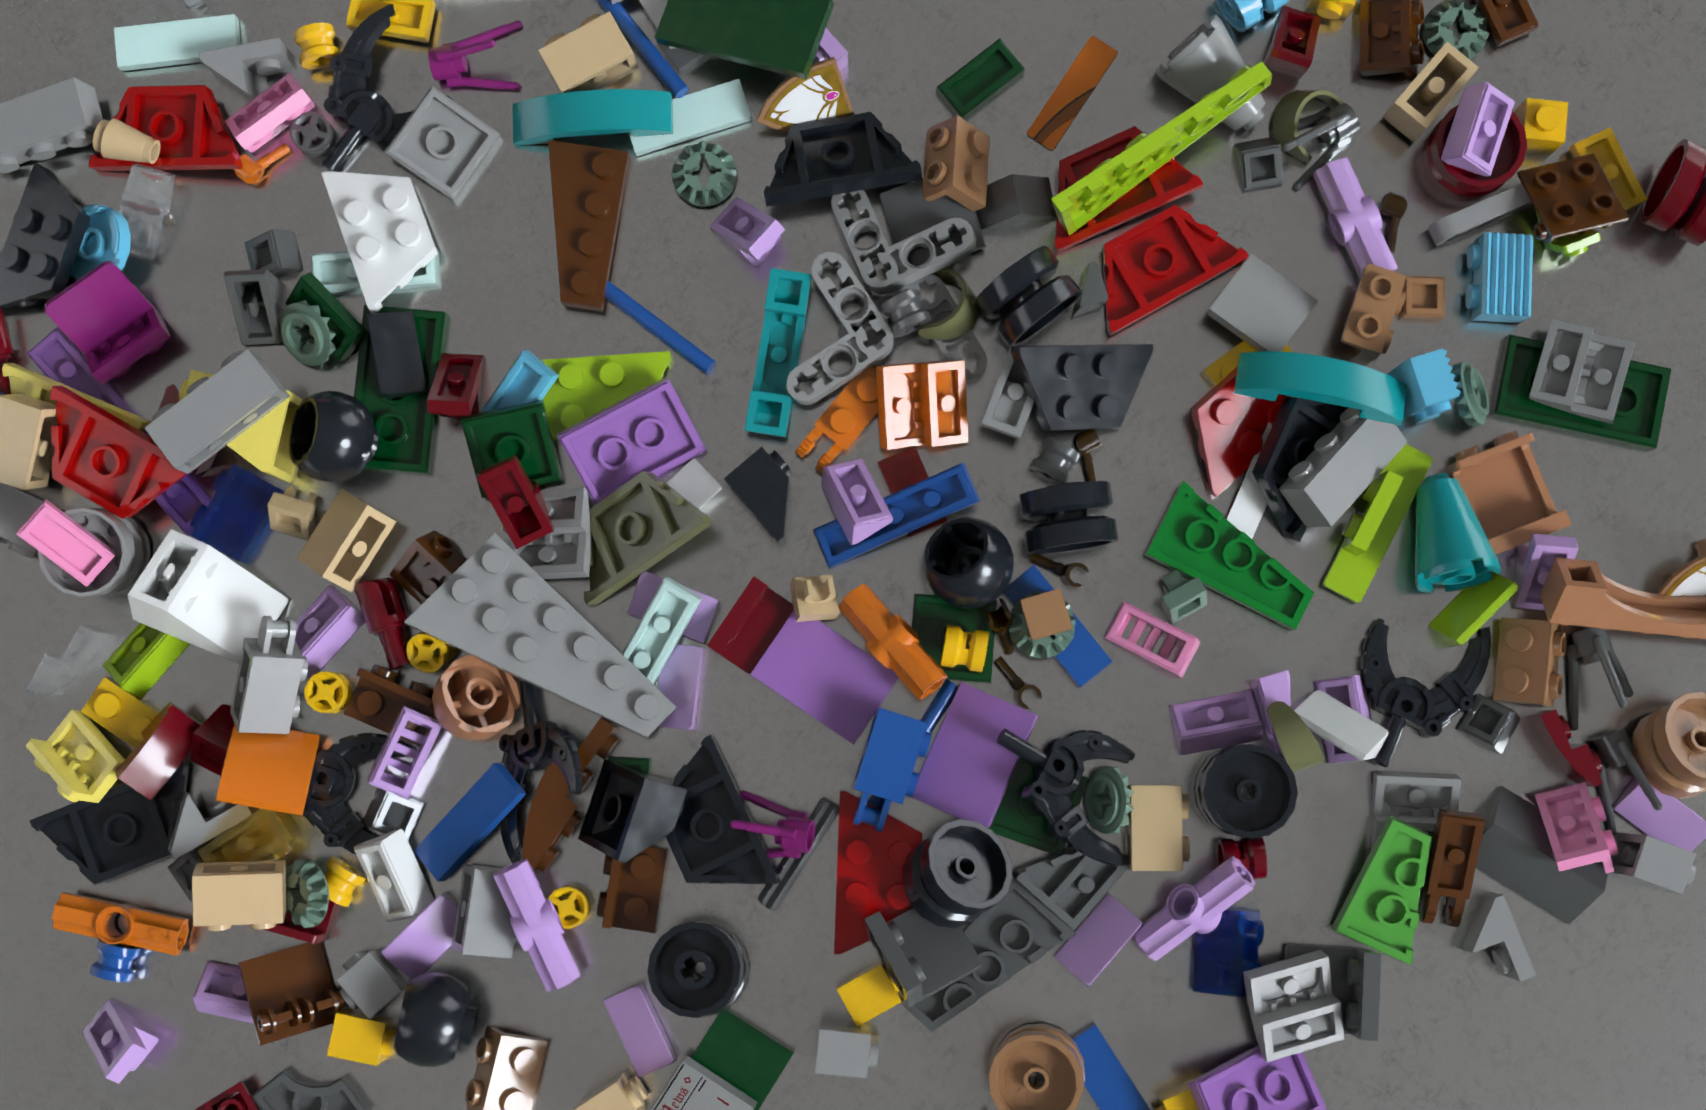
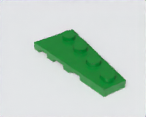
(1208, 546)

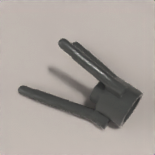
(1331, 126)
(1594, 647)
(1618, 751)

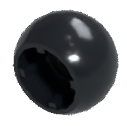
(332, 436)
(968, 562)
(433, 1020)

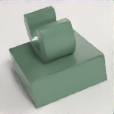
(1182, 597)

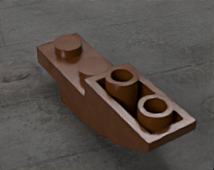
(553, 807)

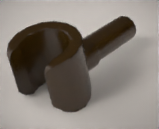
(1394, 207)
(1084, 444)
(1060, 569)
(999, 622)
(1016, 682)

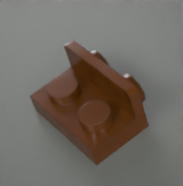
(1390, 37)
(427, 565)
(381, 698)
(634, 891)

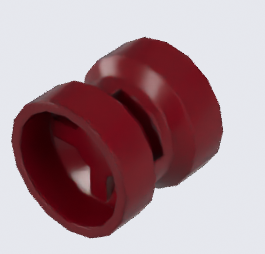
(1251, 854)

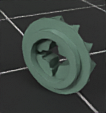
(1444, 14)
(718, 185)
(296, 336)
(1473, 399)
(1041, 647)
(1103, 814)
(306, 893)

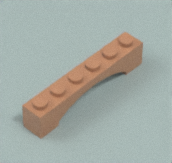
(1583, 596)

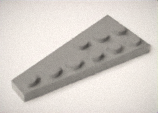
(524, 627)

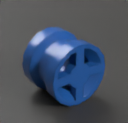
(115, 962)

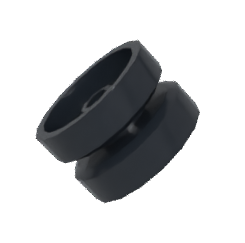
(1027, 297)
(1067, 511)
(1271, 791)
(957, 873)
(673, 973)

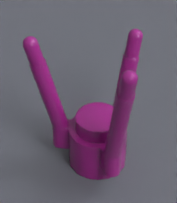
(451, 60)
(793, 834)

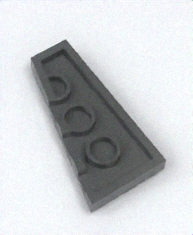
(1006, 941)

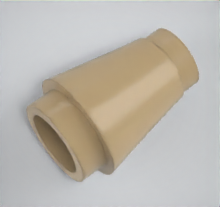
(124, 142)

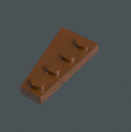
(587, 209)

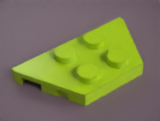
(596, 383)

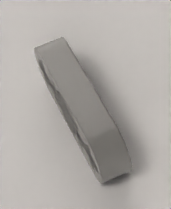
(1479, 215)

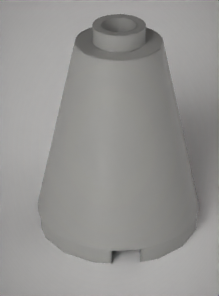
(1206, 64)

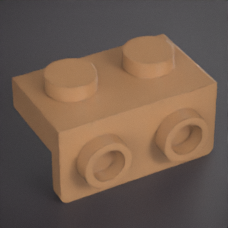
(956, 163)
(1372, 312)
(1529, 662)
(505, 1071)

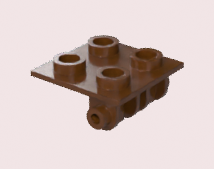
(1571, 197)
(290, 992)

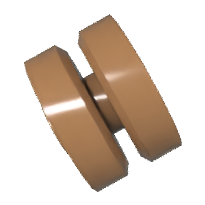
(1673, 746)
(1037, 1050)

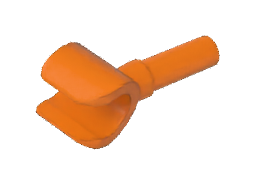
(253, 171)

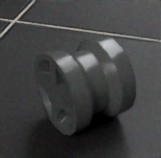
(1055, 460)

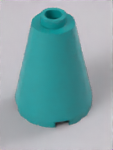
(1449, 538)

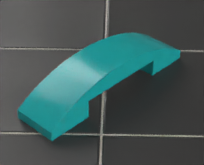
(592, 114)
(778, 352)
(1321, 380)

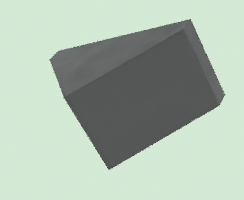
(1016, 202)
(256, 305)

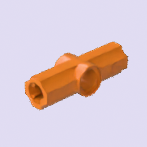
(892, 641)
(96, 919)

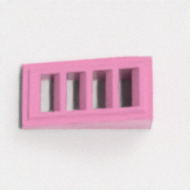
(1185, 655)

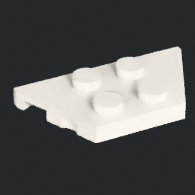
(381, 230)

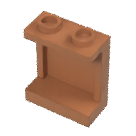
(1507, 491)

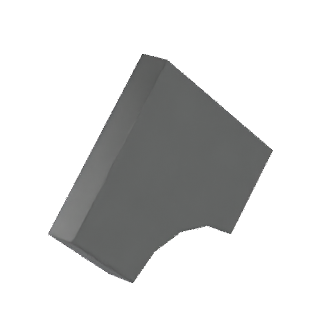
(291, 1092)

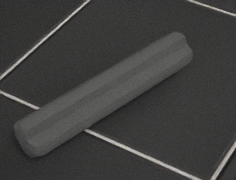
(790, 868)

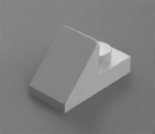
(239, 62)
(1010, 401)
(193, 830)
(1496, 926)

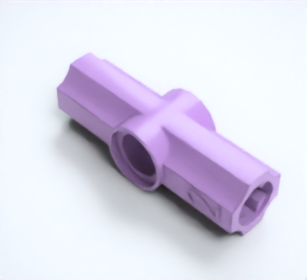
(1353, 216)
(1194, 908)
(537, 925)

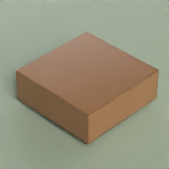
(1424, 298)
(1045, 614)

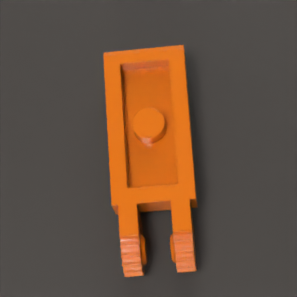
(844, 418)

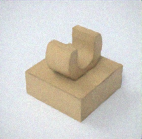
(291, 514)
(814, 598)

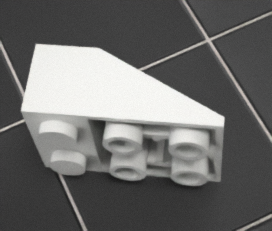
(202, 597)

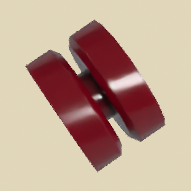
(1463, 184)
(1679, 194)

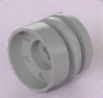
(122, 536)

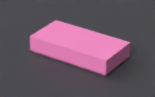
(66, 543)

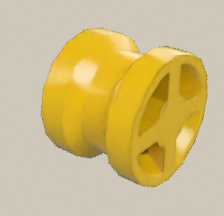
(316, 45)
(425, 656)
(321, 689)
(342, 880)
(566, 909)

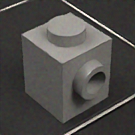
(370, 982)

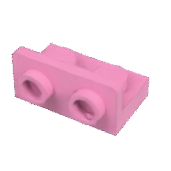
(269, 113)
(1575, 828)

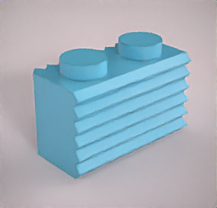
(1500, 277)
(1428, 385)

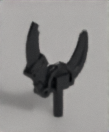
(347, 96)
(1410, 701)
(532, 750)
(1057, 775)
(332, 784)

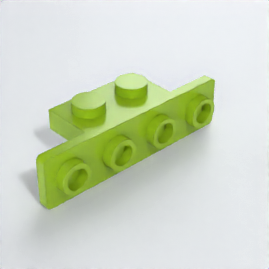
(1376, 523)

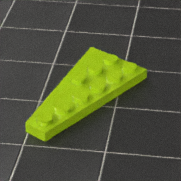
(1150, 152)

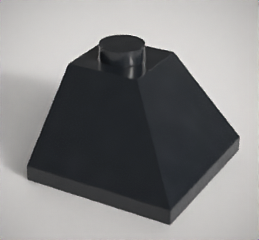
(630, 811)

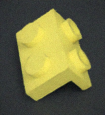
(78, 759)

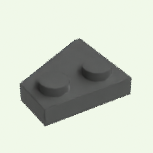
(1069, 883)

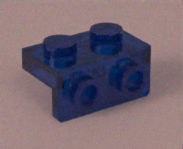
(234, 512)
(1227, 953)

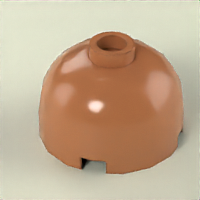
(474, 699)

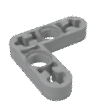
(895, 257)
(939, 309)
(851, 343)

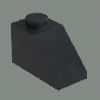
(764, 490)

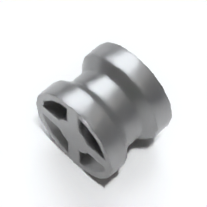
(306, 129)
(905, 312)

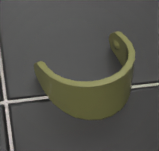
(1287, 116)
(961, 319)
(1294, 737)

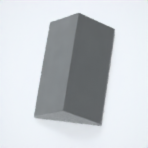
(1521, 858)

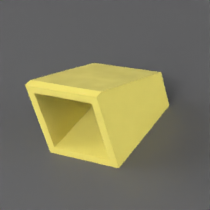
(267, 440)

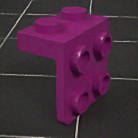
(108, 321)

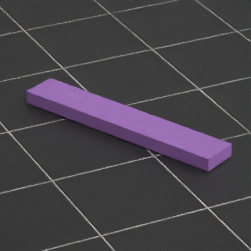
(68, 365)

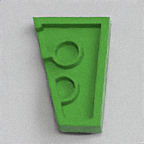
(1387, 891)

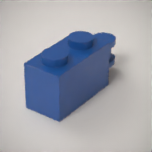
(889, 764)

